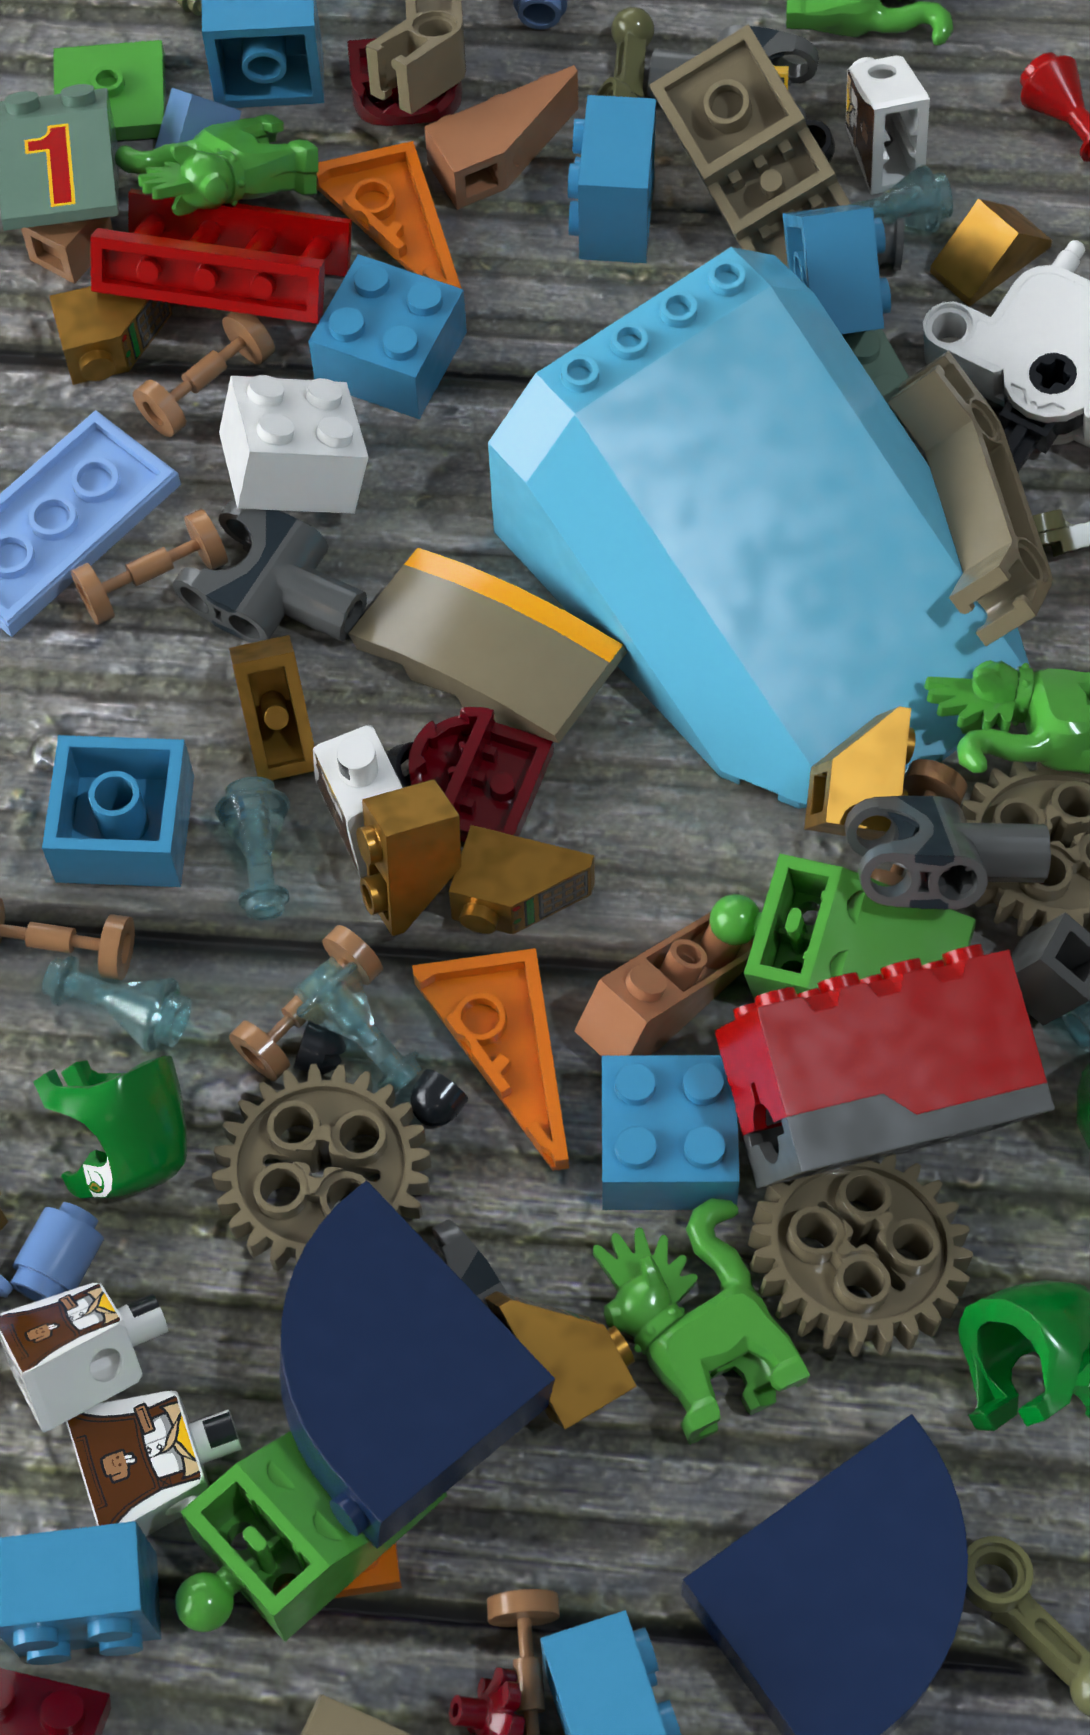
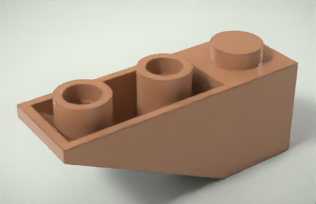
(495, 140)
(660, 991)

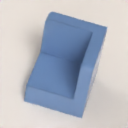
(190, 114)

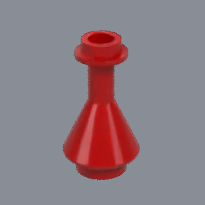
(1054, 89)

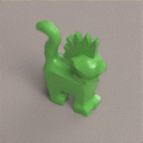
(862, 16)
(224, 165)
(1047, 700)
(708, 1341)

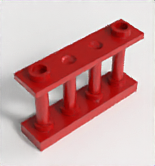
(222, 257)

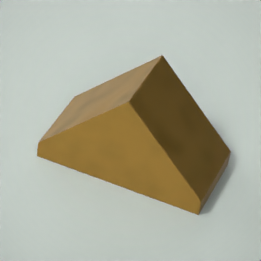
(987, 250)

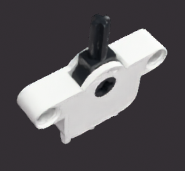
(1027, 354)

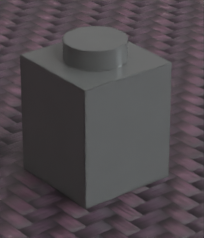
(1054, 968)

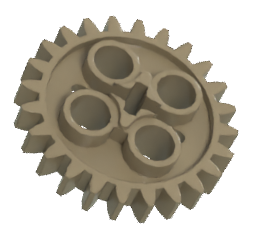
(1046, 799)
(336, 1115)
(861, 1254)

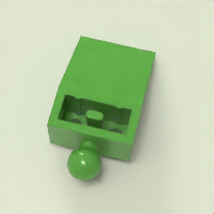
(848, 933)
(287, 1537)

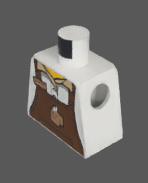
(883, 101)
(347, 772)
(76, 1349)
(147, 1457)

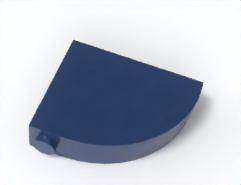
(394, 1369)
(844, 1591)

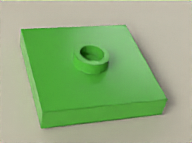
(133, 78)

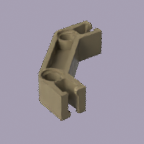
(420, 54)
(979, 496)

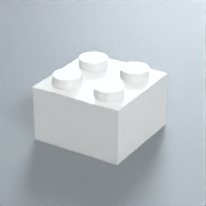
(292, 444)

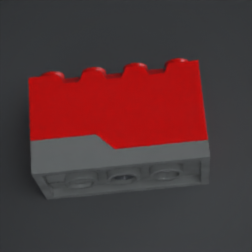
(882, 1064)

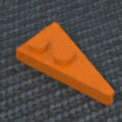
(393, 205)
(502, 1025)

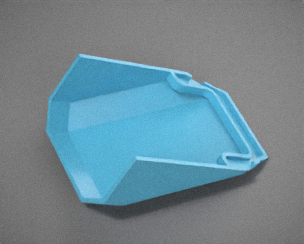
(742, 524)

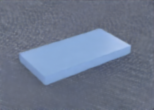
(72, 513)

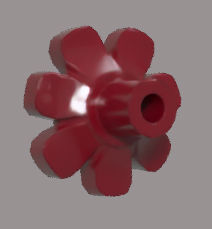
(493, 1709)

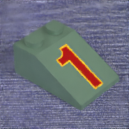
(57, 158)

